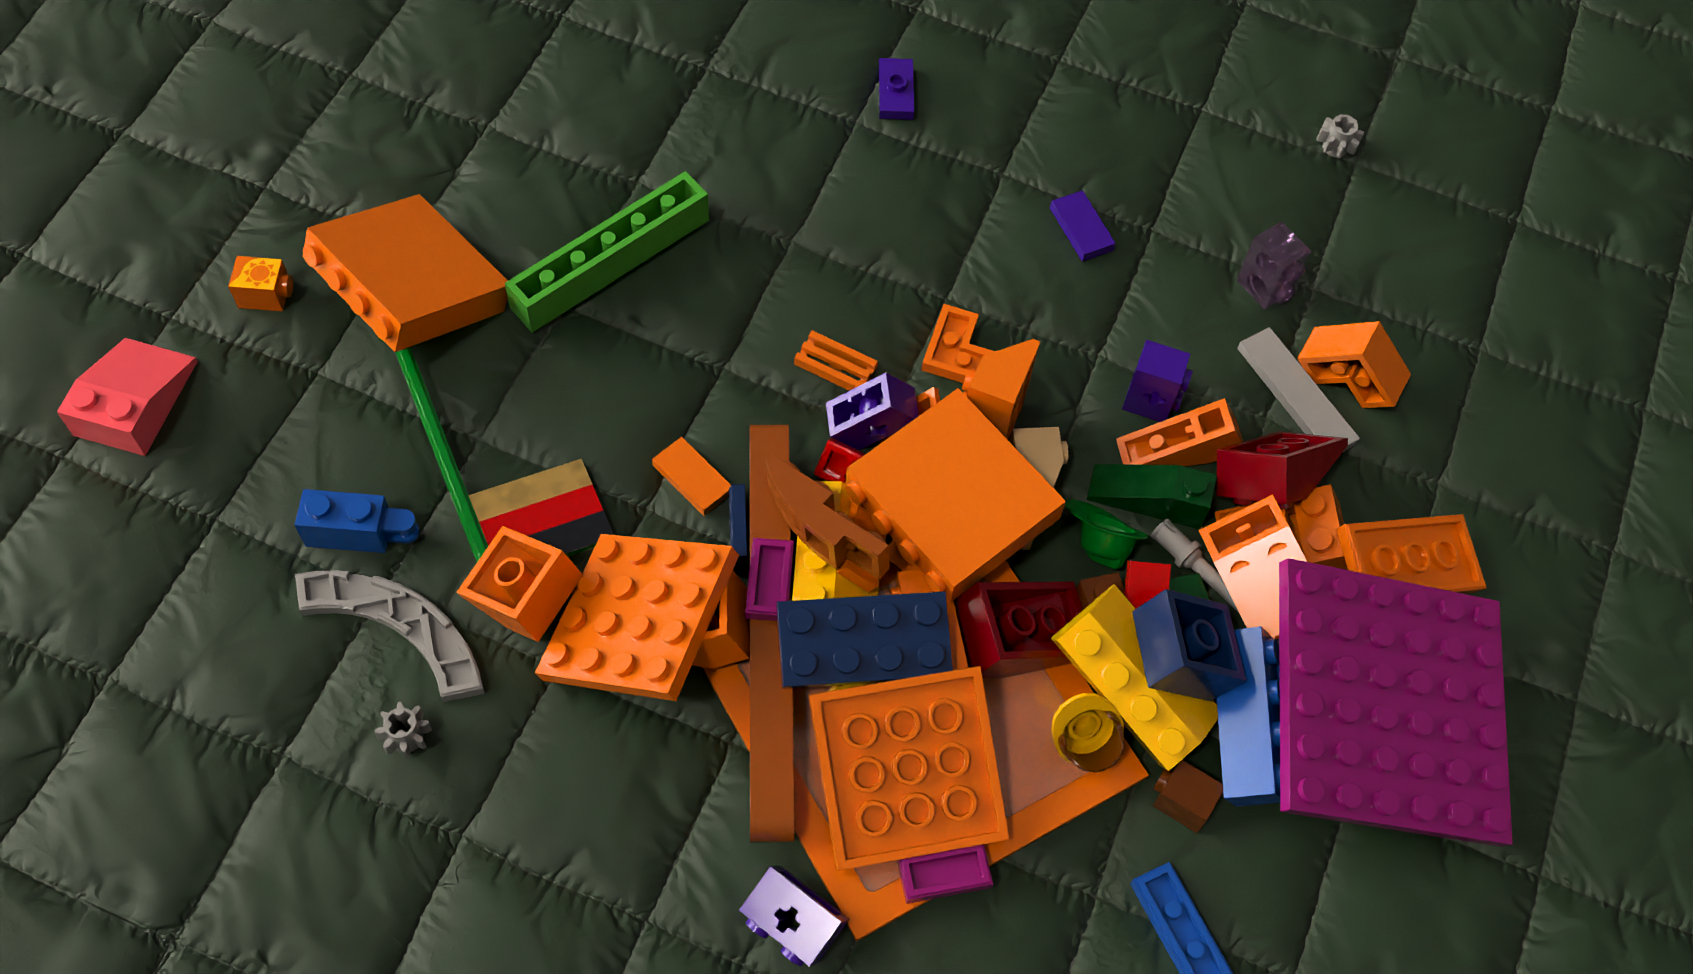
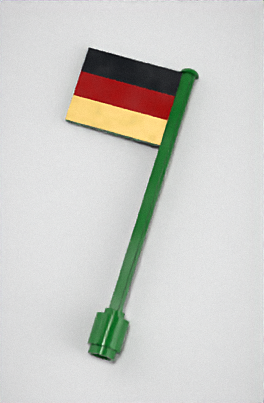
(547, 506)

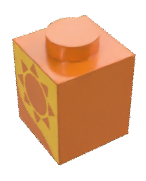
(260, 283)

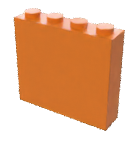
(405, 271)
(953, 494)

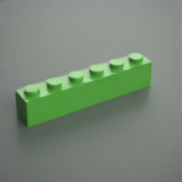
(607, 251)

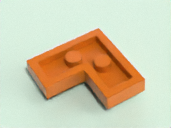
(950, 347)

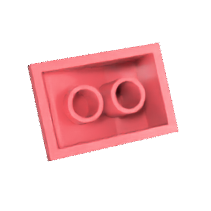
(126, 395)

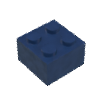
(1188, 645)

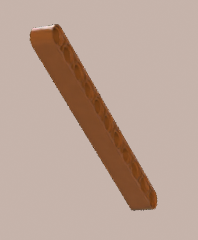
(769, 704)

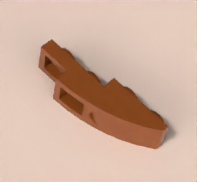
(812, 517)

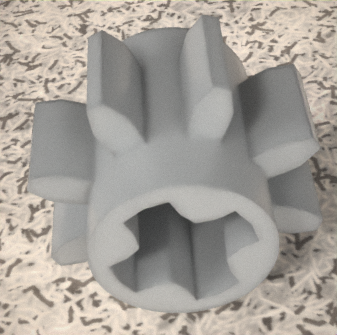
(1340, 136)
(405, 719)

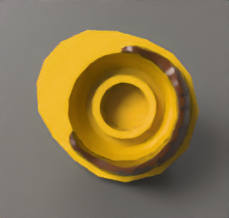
(1088, 732)

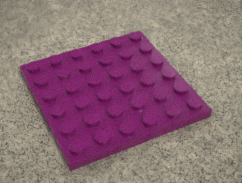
(1392, 705)

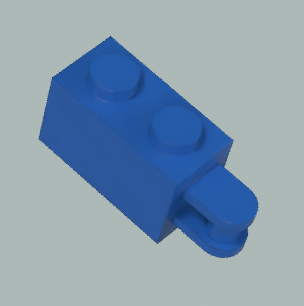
(352, 521)

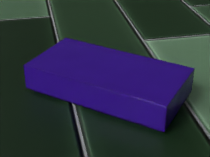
(1082, 225)

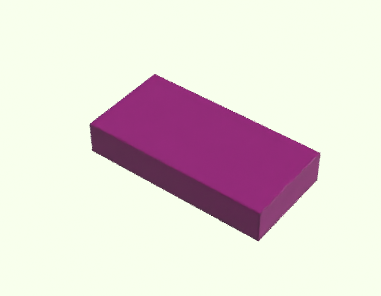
(768, 577)
(945, 874)

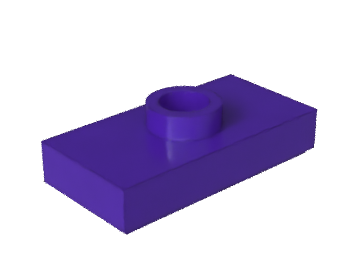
(896, 88)

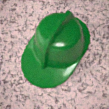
(1104, 535)

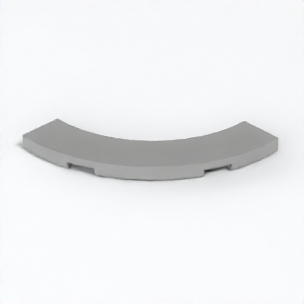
(402, 611)

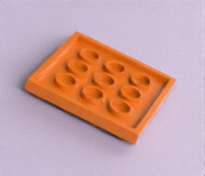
(638, 616)
(908, 767)

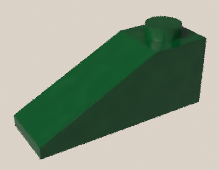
(1154, 491)

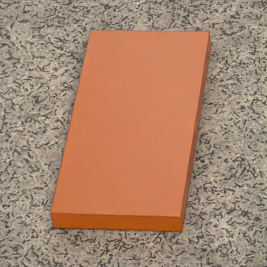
(1415, 551)

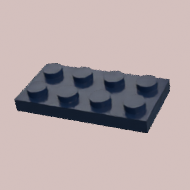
(862, 639)

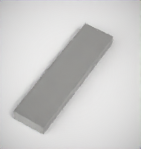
(1294, 387)

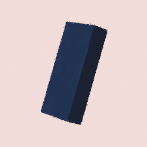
(738, 525)

